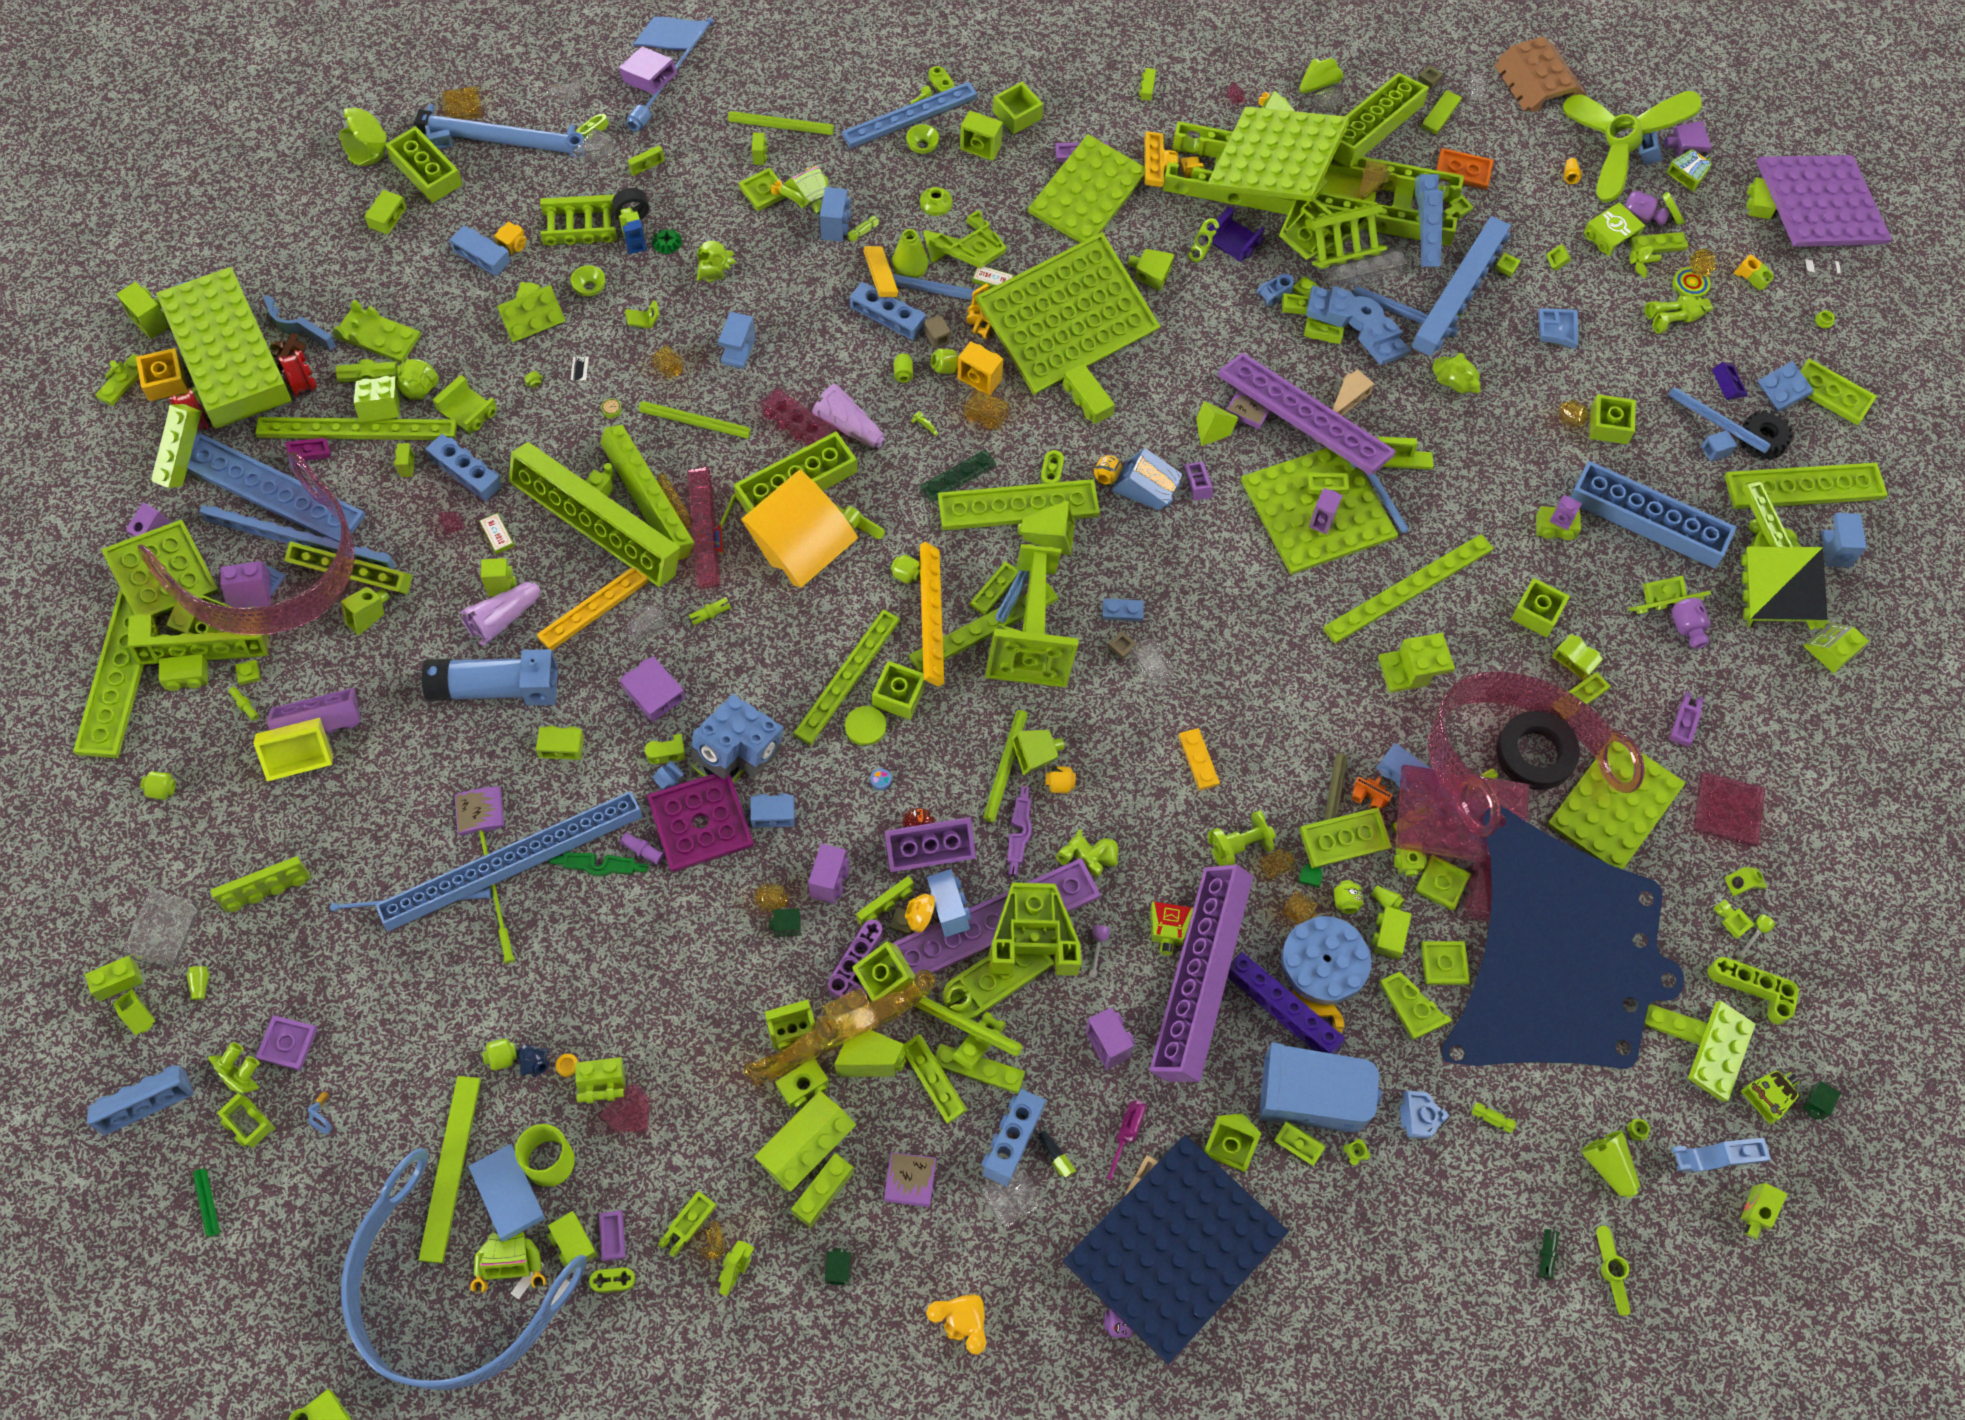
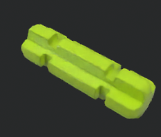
(862, 228)
(1493, 1117)

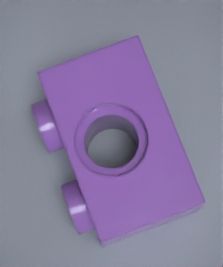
(1325, 510)

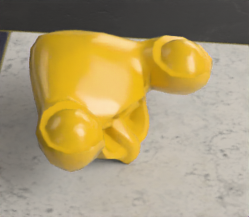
(963, 1318)

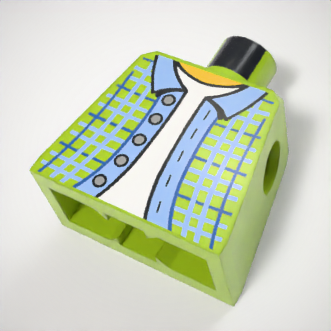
(1690, 168)

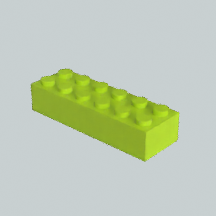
(823, 462)

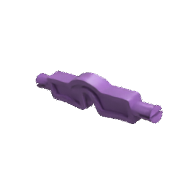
(1018, 841)

